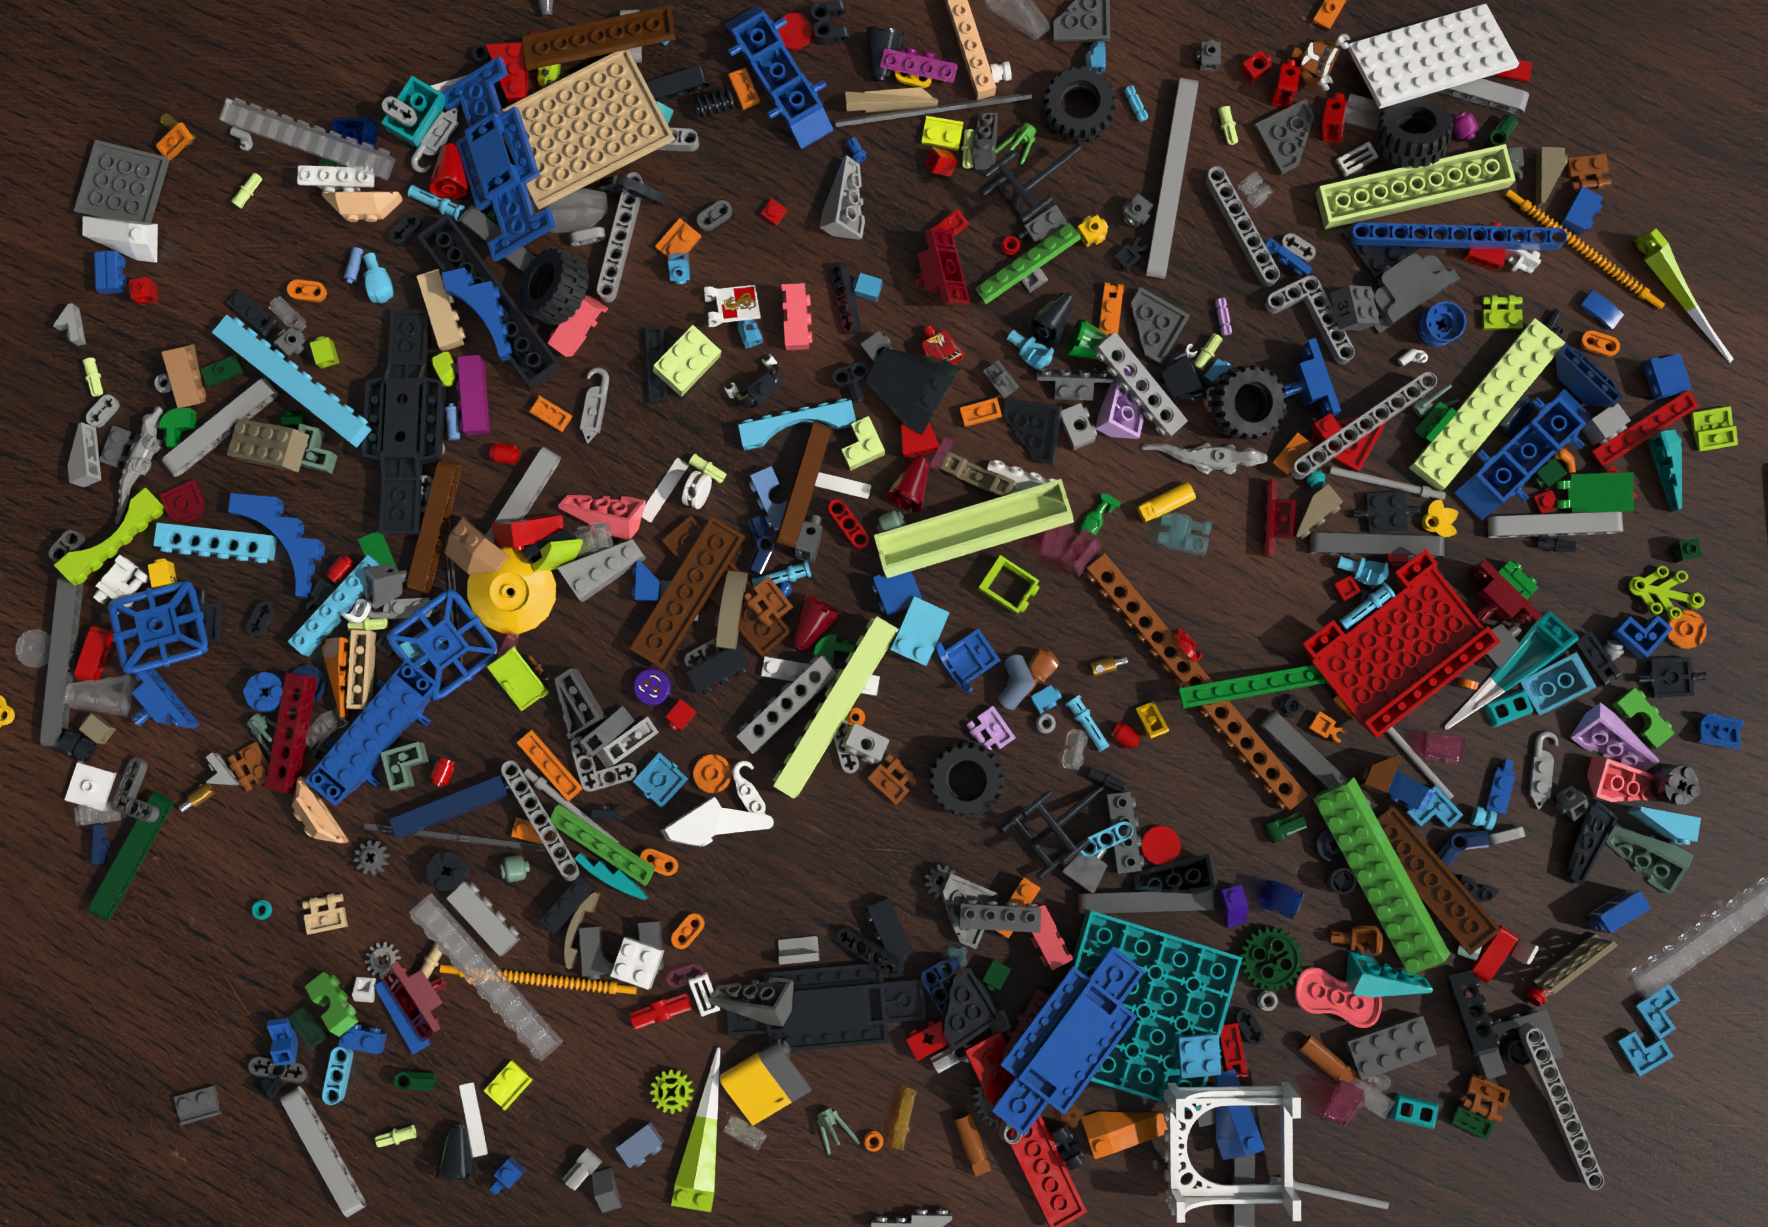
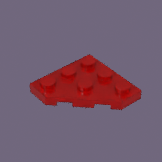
(1357, 453)

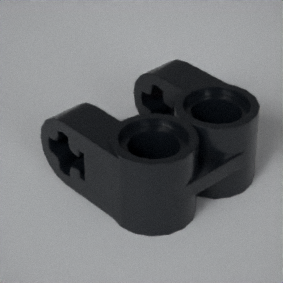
(833, 35)
(1067, 1146)

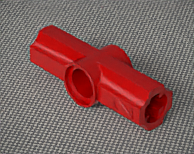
(660, 1011)

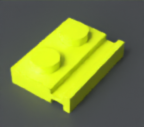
(942, 133)
(508, 1085)

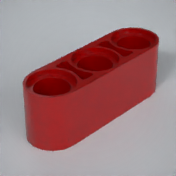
(844, 516)
(94, 654)
(1493, 954)

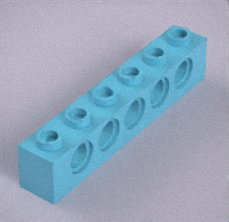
(166, 534)
(328, 614)

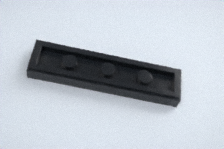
(654, 351)

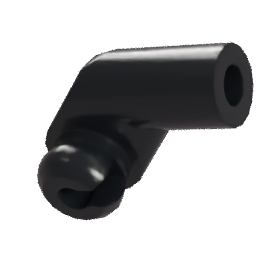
(1552, 323)

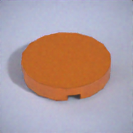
(1687, 630)
(712, 773)

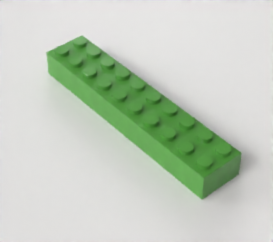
(1382, 876)

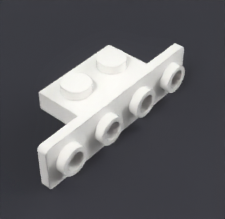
(334, 178)
(1022, 479)

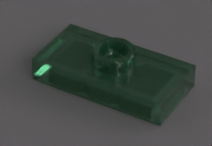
(307, 1027)

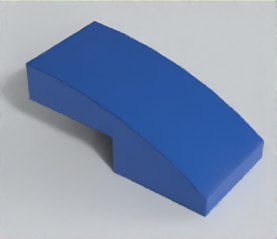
(1600, 307)

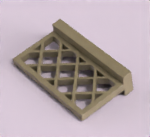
(1573, 964)

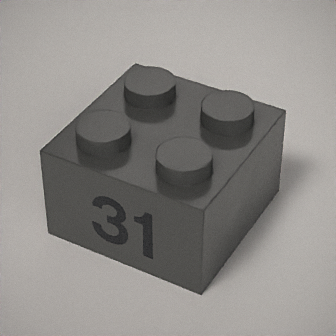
(1355, 308)

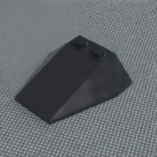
(911, 385)

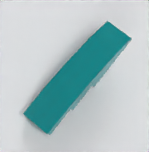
(618, 880)

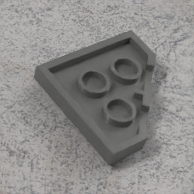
(1083, 22)
(1286, 135)
(1156, 324)
(956, 892)

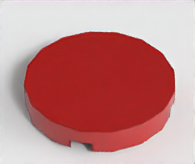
(796, 32)
(1186, 644)
(1160, 845)

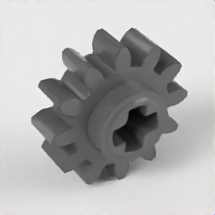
(379, 858)
(935, 874)

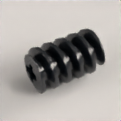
(714, 102)

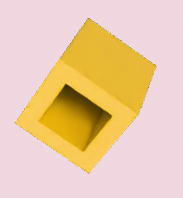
(162, 573)

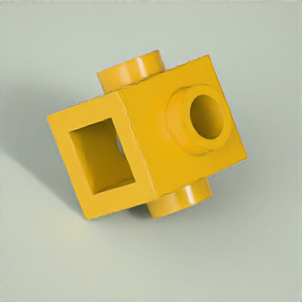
(1092, 230)

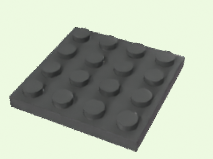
(121, 183)

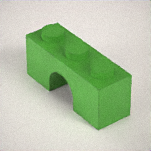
(1656, 729)
(340, 1014)

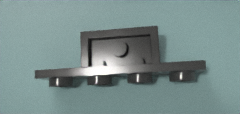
(1074, 384)

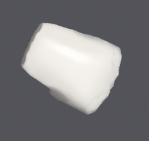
(359, 611)

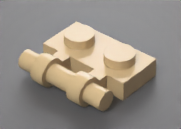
(325, 920)

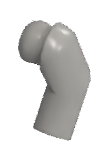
(245, 138)

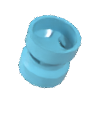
(1483, 818)

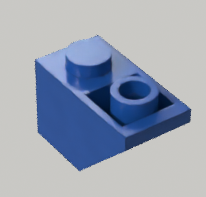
(647, 585)

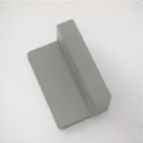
(1362, 112)
(798, 950)

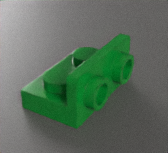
(1435, 422)

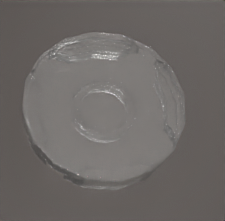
(34, 648)

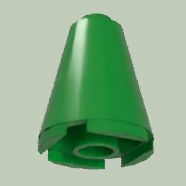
(1085, 339)

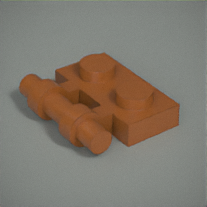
(1588, 166)
(773, 599)
(256, 762)
(888, 783)
(1488, 1093)

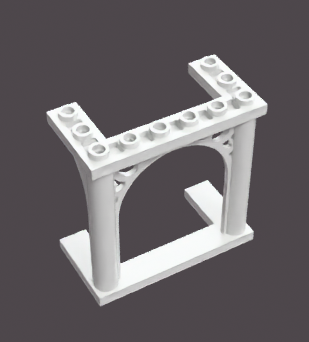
(1185, 1196)

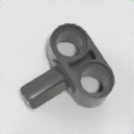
(65, 544)

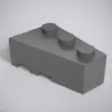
(578, 703)

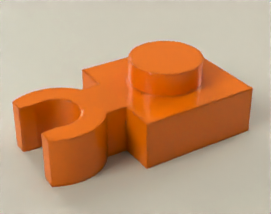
(1324, 726)

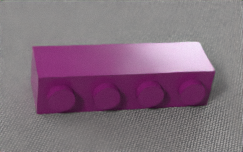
(473, 395)

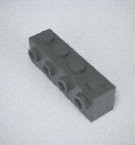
(1125, 853)
(1000, 917)

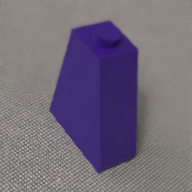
(1233, 904)

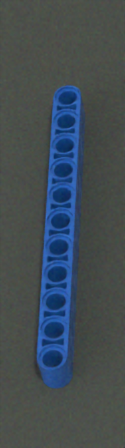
(1466, 231)

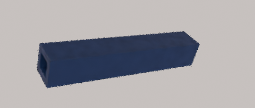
(450, 807)

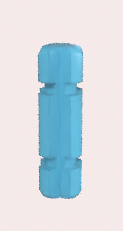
(1136, 103)

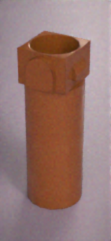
(1326, 1060)
(972, 1144)

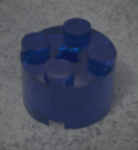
(1281, 897)

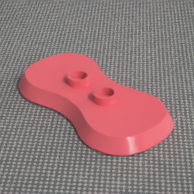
(1322, 993)

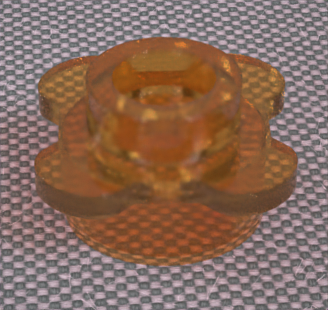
(1078, 1114)

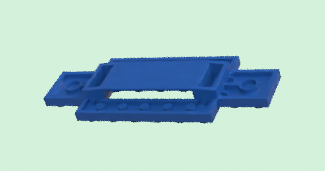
(1076, 1044)

